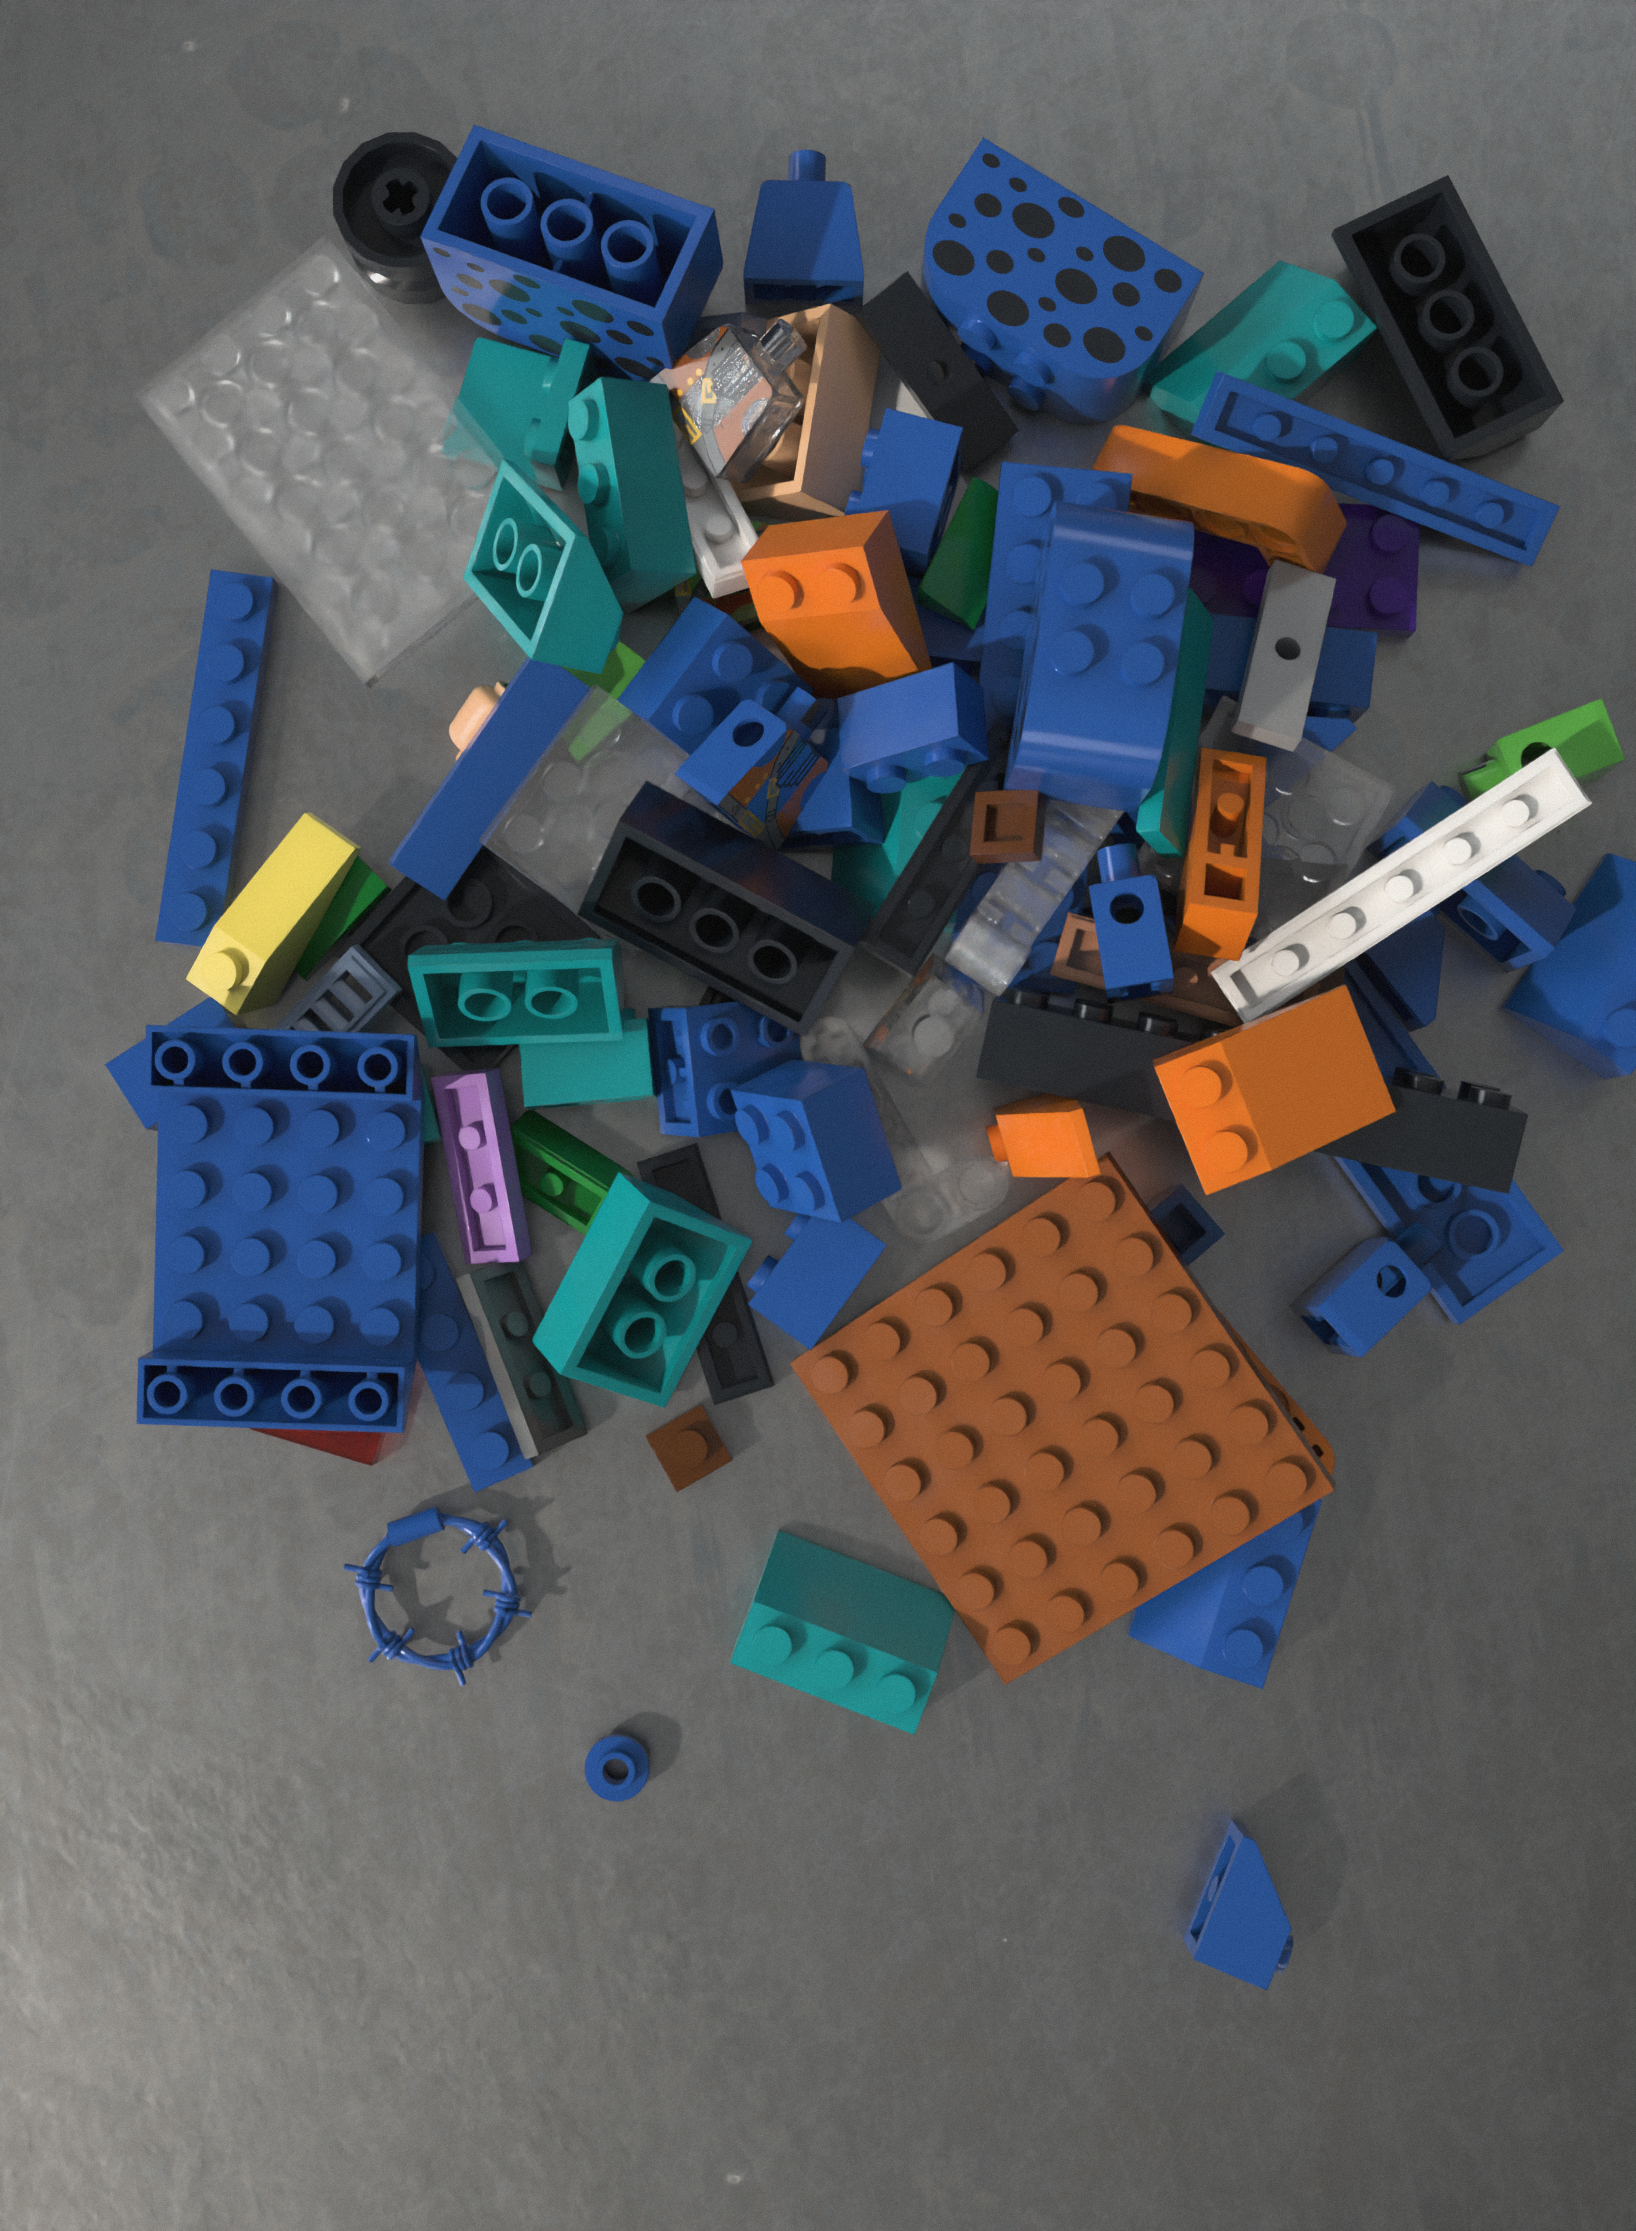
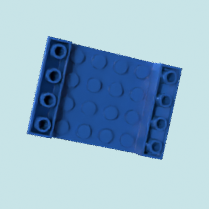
(284, 1229)

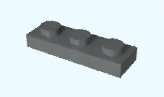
(529, 1386)

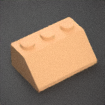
(822, 448)

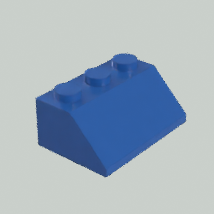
(1507, 911)
(1587, 985)
(1232, 1608)

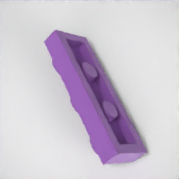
(482, 1166)

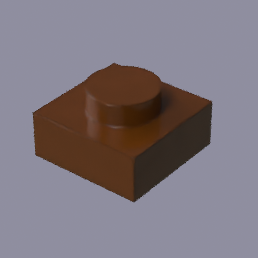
(1008, 826)
(689, 1447)

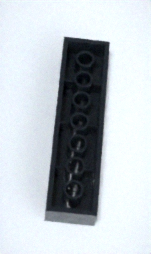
(1109, 1062)

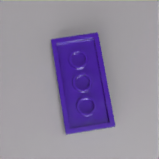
(1371, 566)

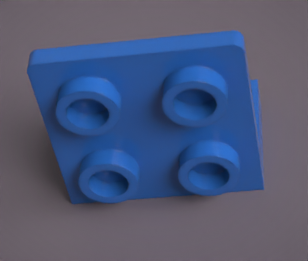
(704, 1055)

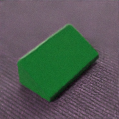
(961, 566)
(561, 1170)

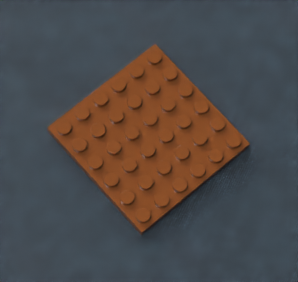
(1061, 1421)

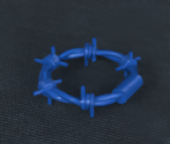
(417, 1527)

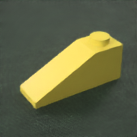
(274, 918)

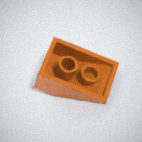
(837, 602)
(1274, 1089)

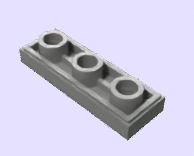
(1283, 656)

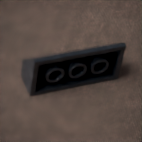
(1449, 321)
(725, 908)

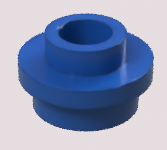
(623, 1748)

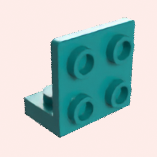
(524, 403)

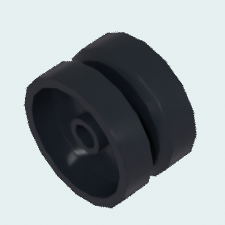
(383, 207)

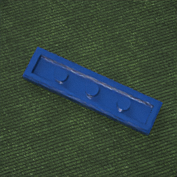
(487, 775)

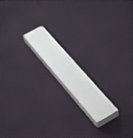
(1402, 886)

